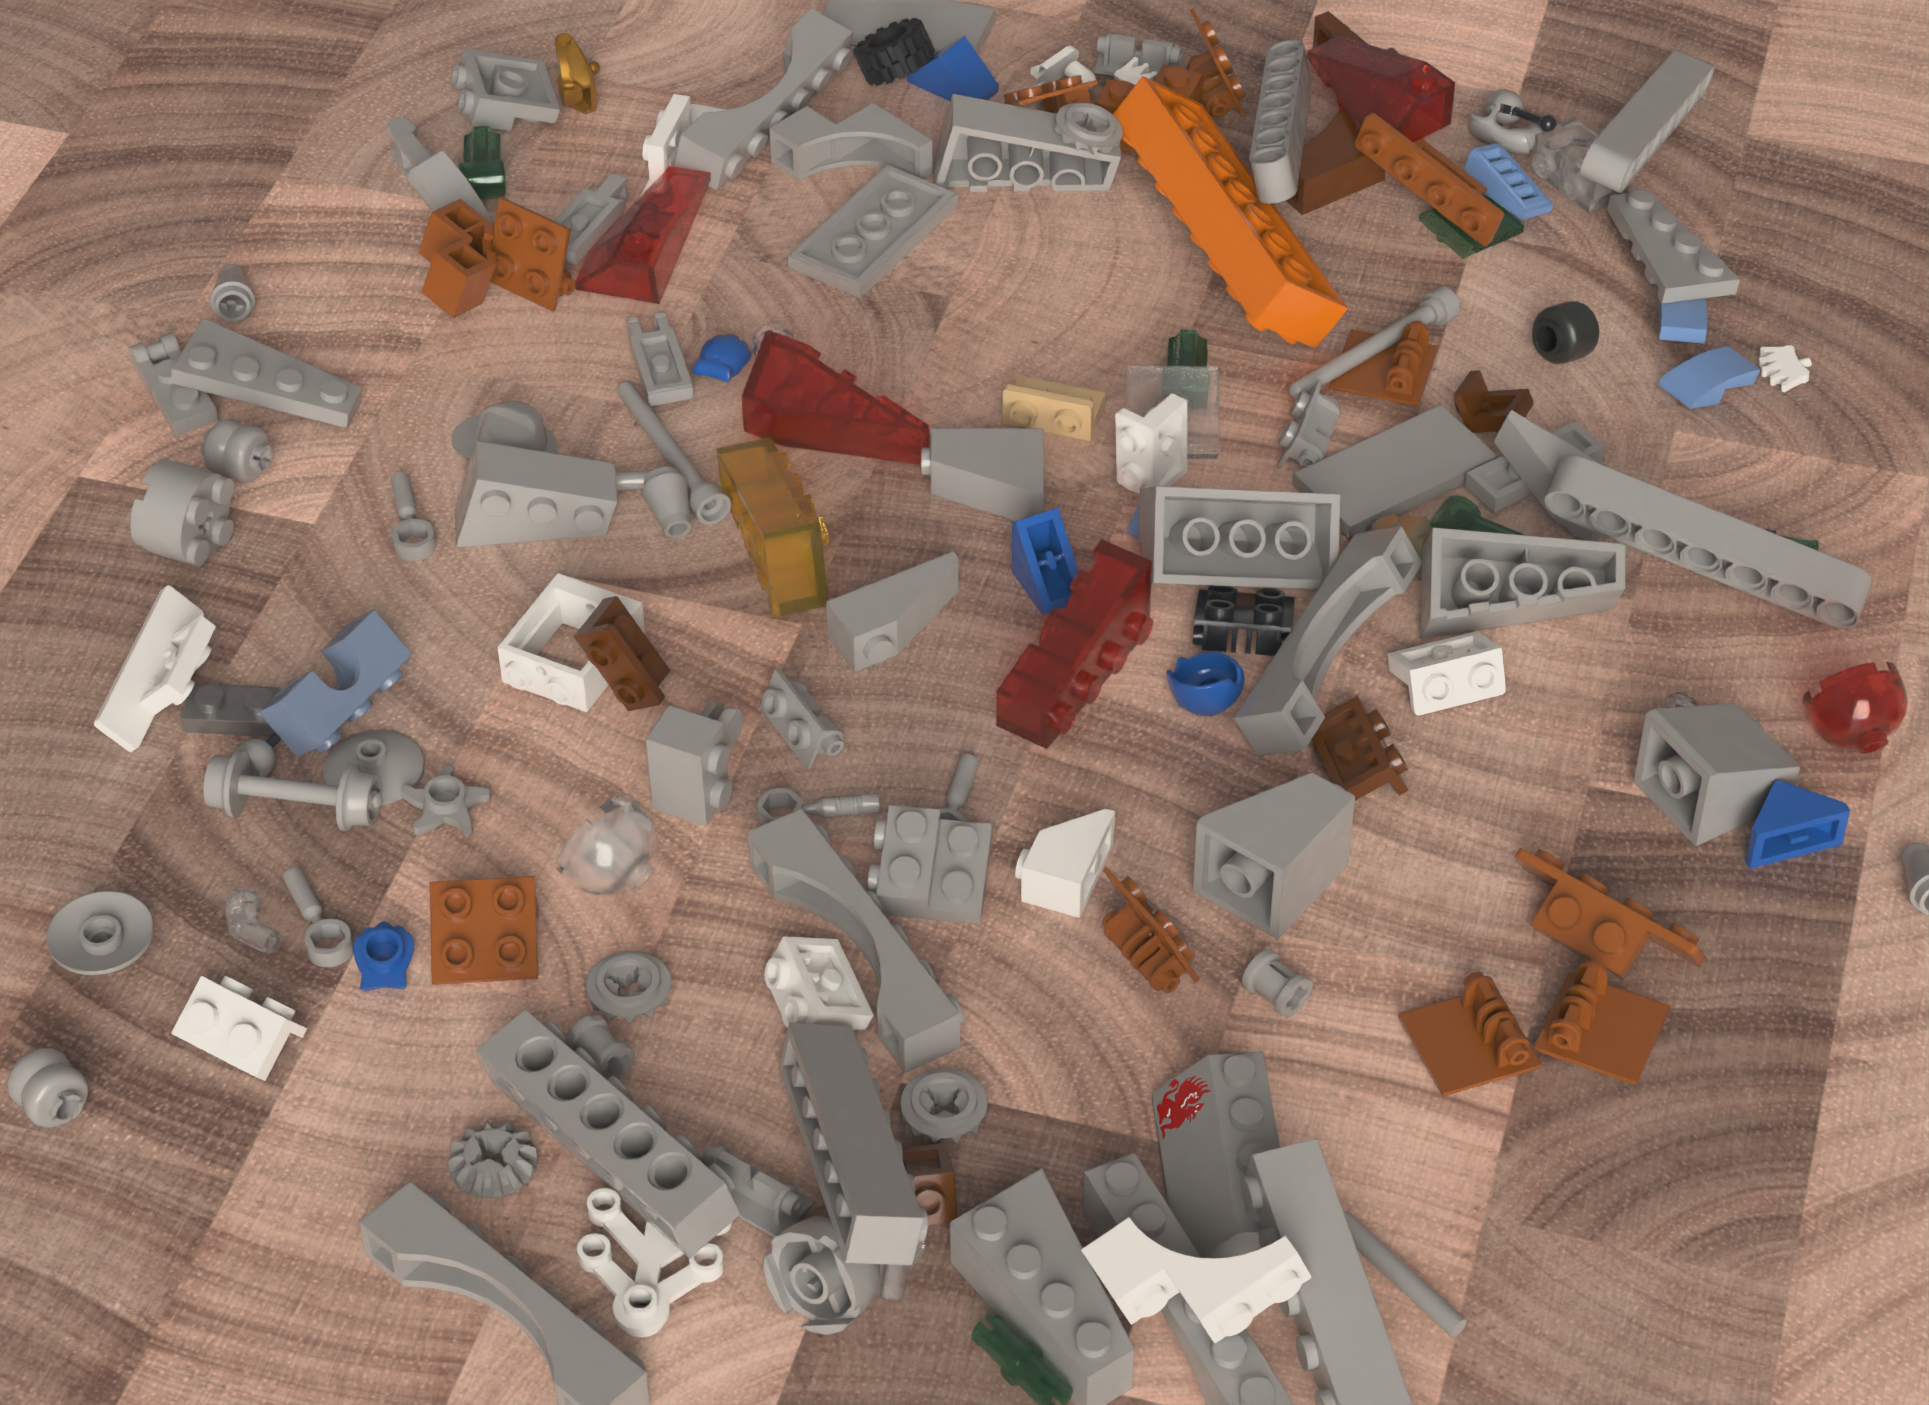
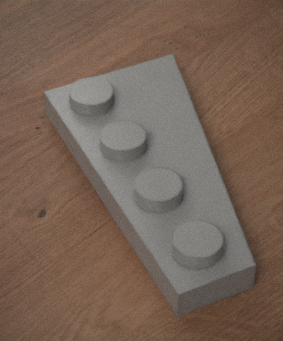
(1671, 253)
(253, 373)

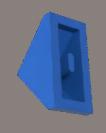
(956, 71)
(1043, 559)
(1795, 824)

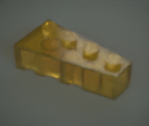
(776, 524)

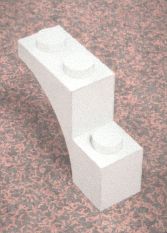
(1218, 1290)

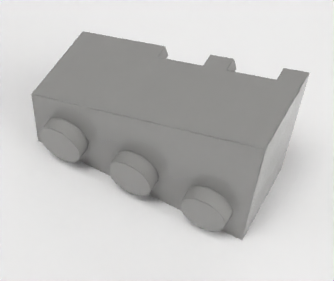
(532, 497)

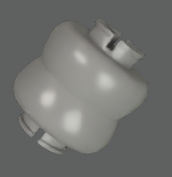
(236, 450)
(47, 1087)

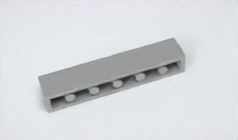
(851, 1145)
(1334, 1309)

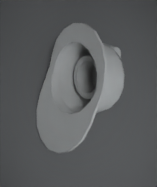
(504, 424)

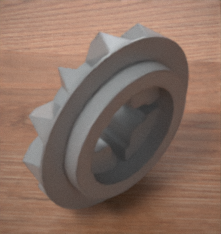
(1100, 132)
(621, 971)
(944, 1087)
(487, 1177)

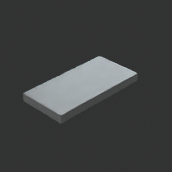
(943, 19)
(873, 231)
(1396, 468)

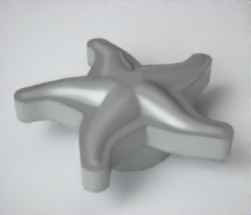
(444, 801)

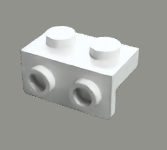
(236, 1028)

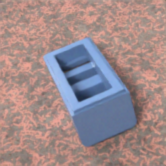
(1507, 182)

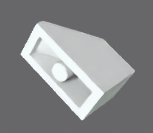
(1066, 862)

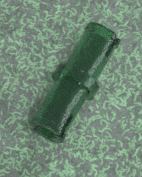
(1021, 1362)

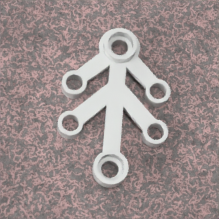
(651, 1254)

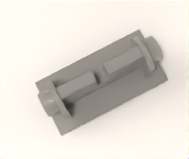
(1120, 49)
(1309, 433)
(798, 720)
(758, 1196)

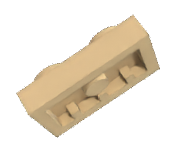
(1053, 406)

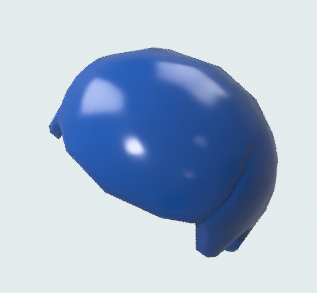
(1206, 683)

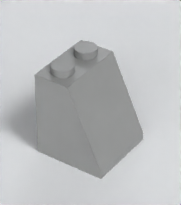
(1709, 767)
(1274, 851)

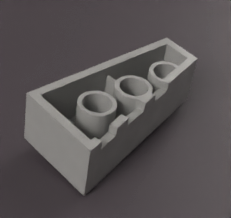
(1015, 147)
(1513, 579)
(1035, 1276)

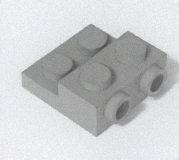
(503, 88)
(930, 865)

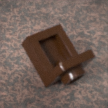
(1487, 409)

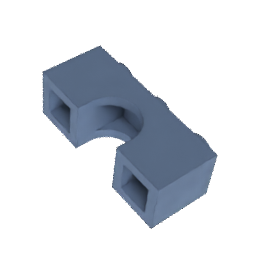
(364, 660)

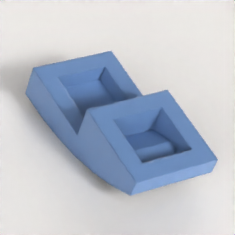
(1683, 321)
(1706, 376)

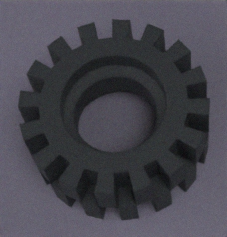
(894, 51)

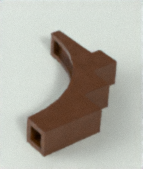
(1330, 161)

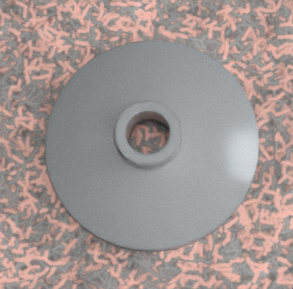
(380, 753)
(100, 933)

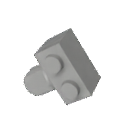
(691, 759)

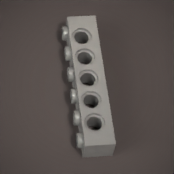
(610, 1133)

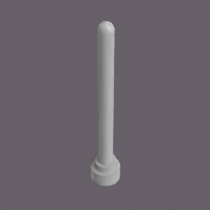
(1435, 309)
(706, 499)

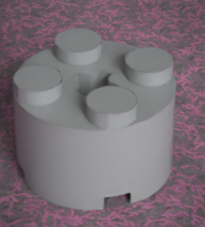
(183, 512)

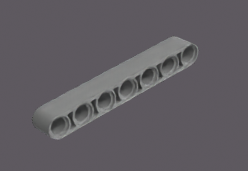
(1646, 121)
(1281, 122)
(1708, 542)

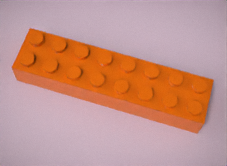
(1220, 204)

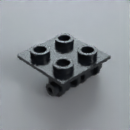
(1225, 607)

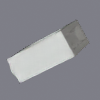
(561, 602)

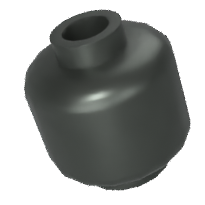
(1565, 332)

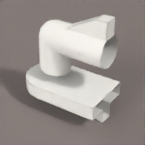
(1062, 64)

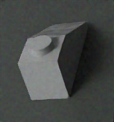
(1535, 458)
(889, 613)

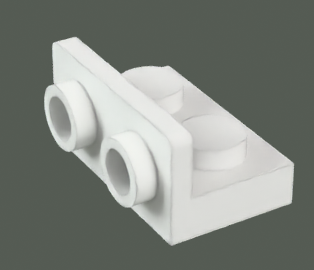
(1152, 447)
(1450, 672)
(816, 984)

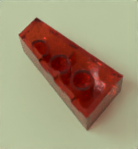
(1078, 647)

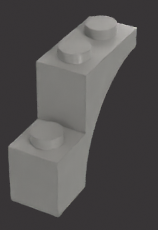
(870, 137)

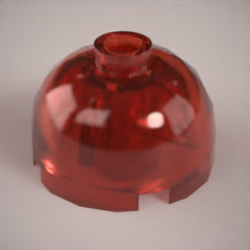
(1858, 707)

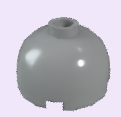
(812, 1278)

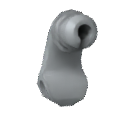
(1489, 131)

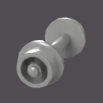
(230, 783)

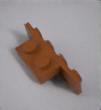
(1431, 178)
(1597, 926)

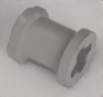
(1277, 983)
(610, 1055)

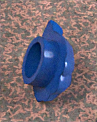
(722, 357)
(383, 956)

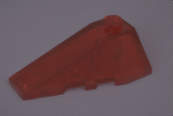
(1392, 85)
(645, 243)
(820, 410)

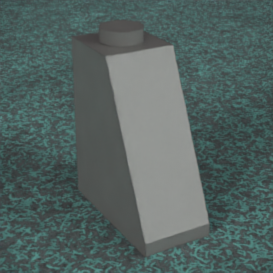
(988, 469)

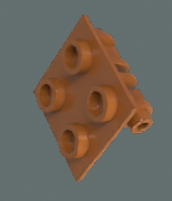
(1219, 91)
(1053, 94)
(530, 255)
(1395, 373)
(483, 930)
(1147, 938)
(1601, 1025)
(1470, 1038)

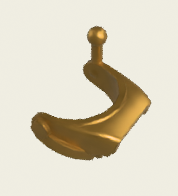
(576, 75)

